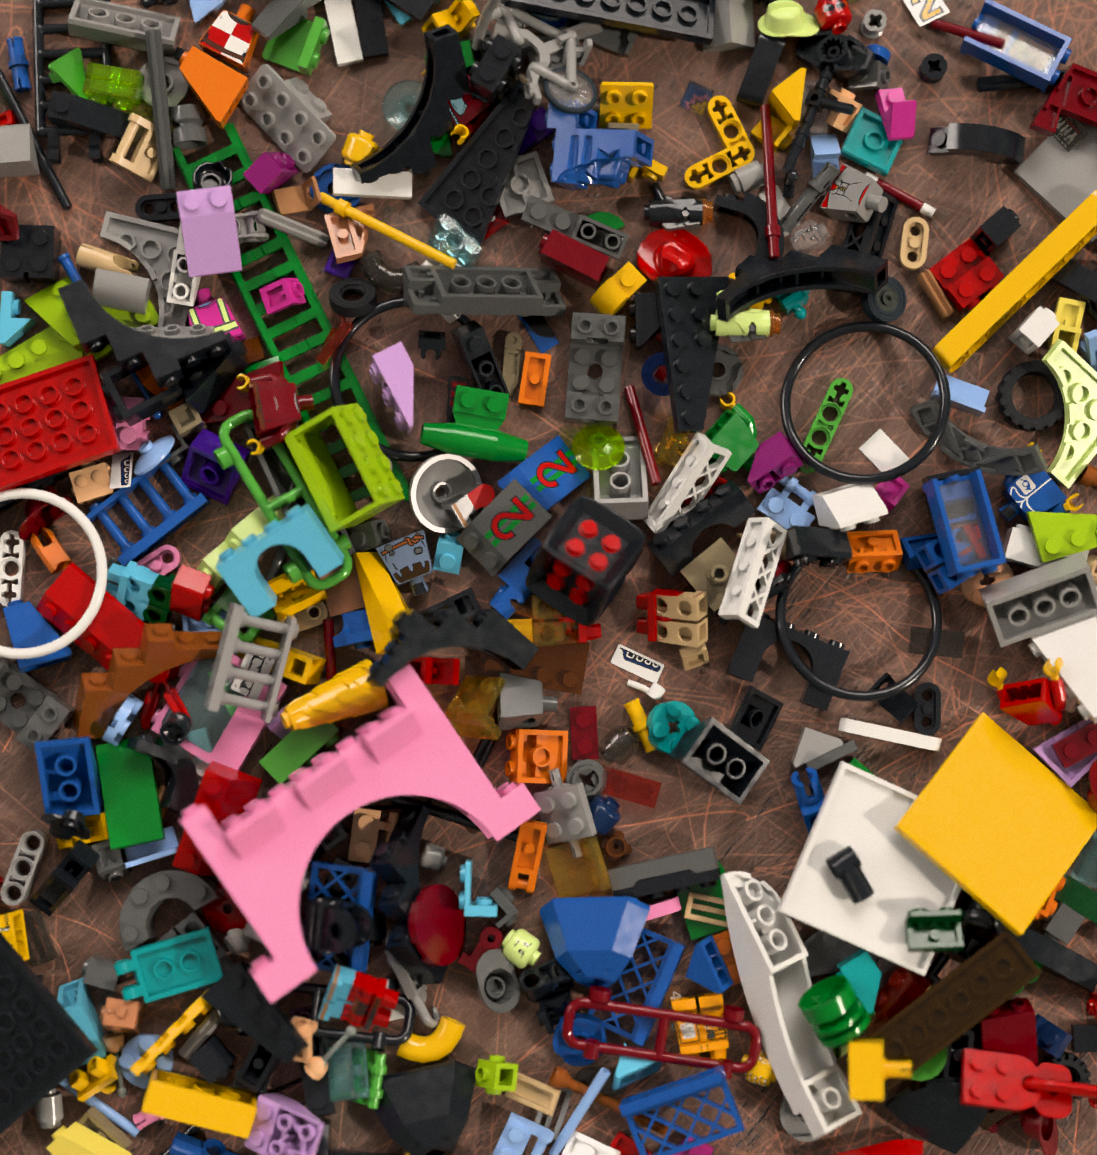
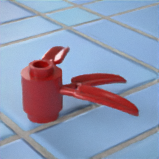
(152, 697)

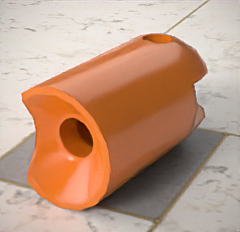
(53, 554)

